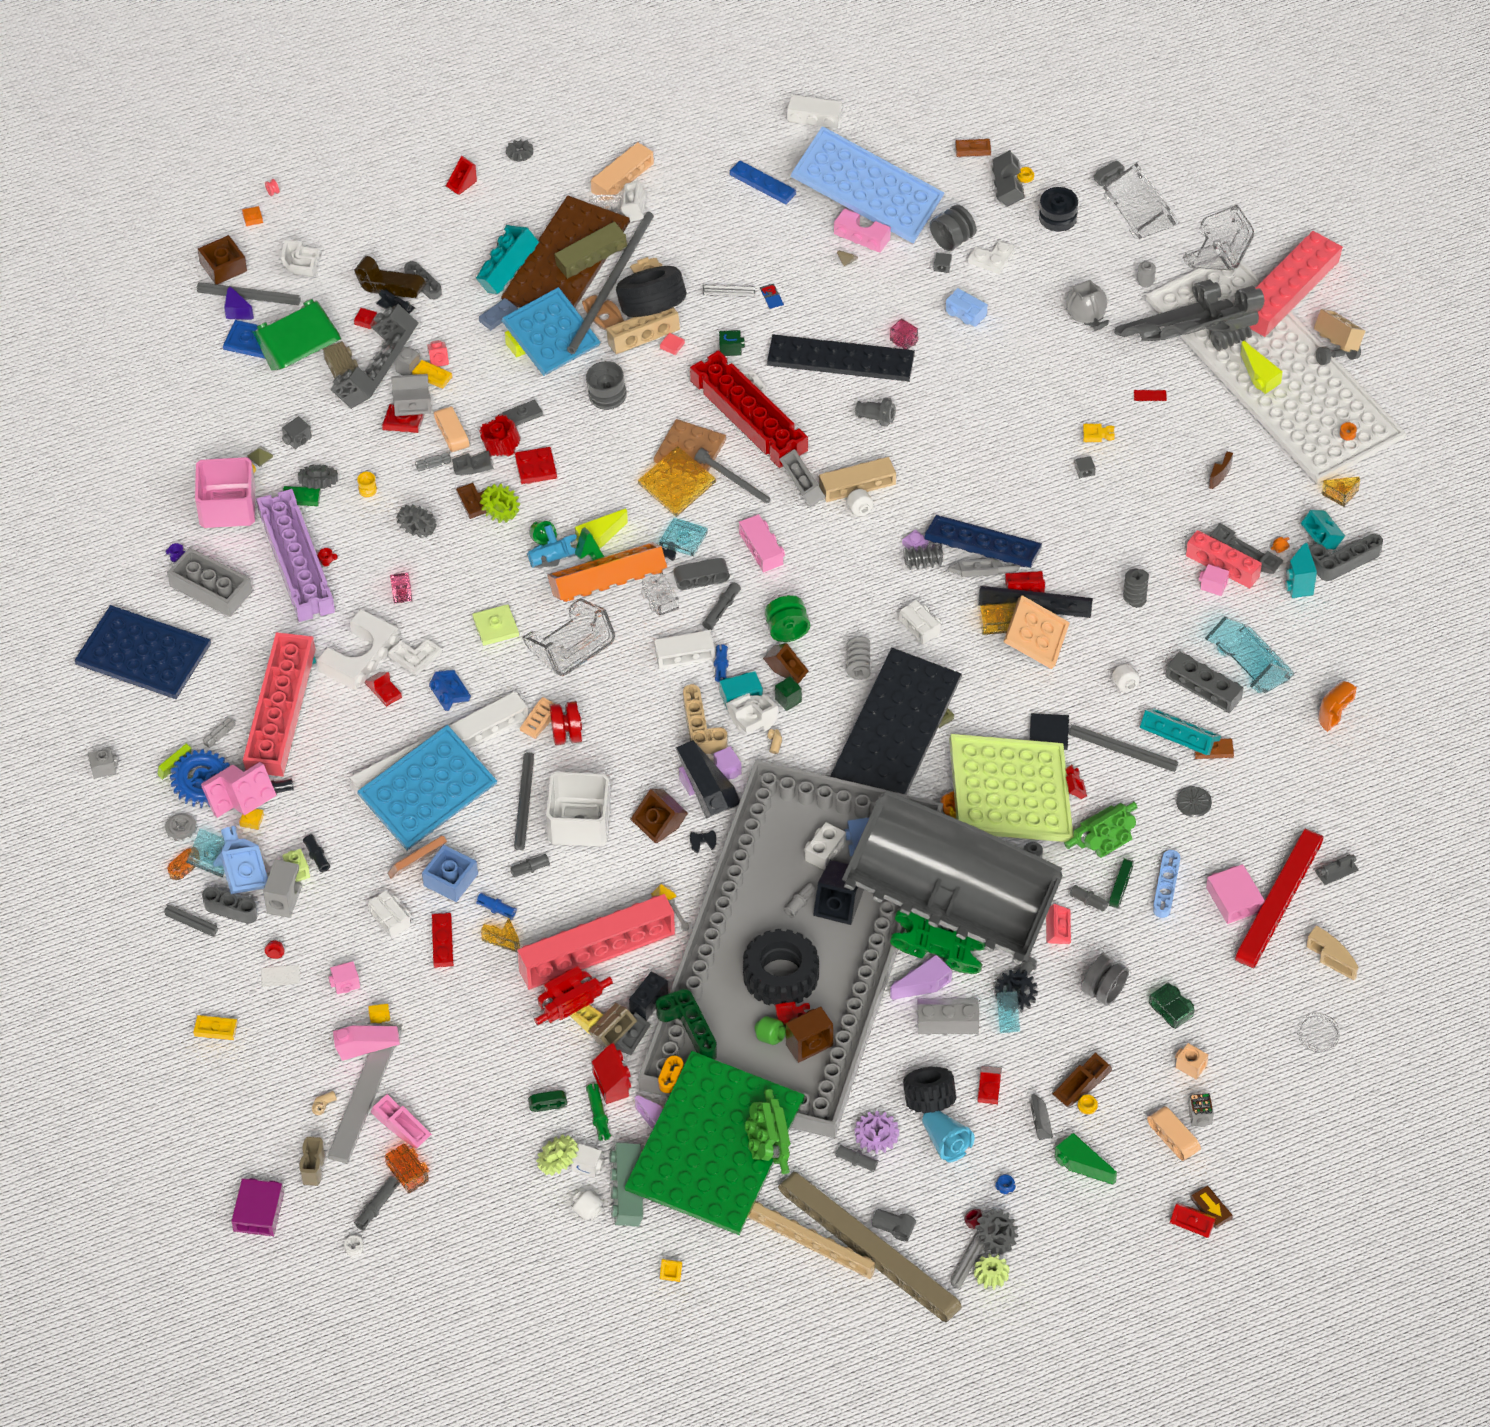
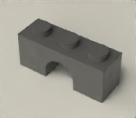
(1008, 187)

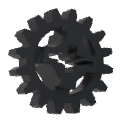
(1011, 982)

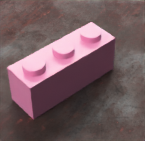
(761, 543)

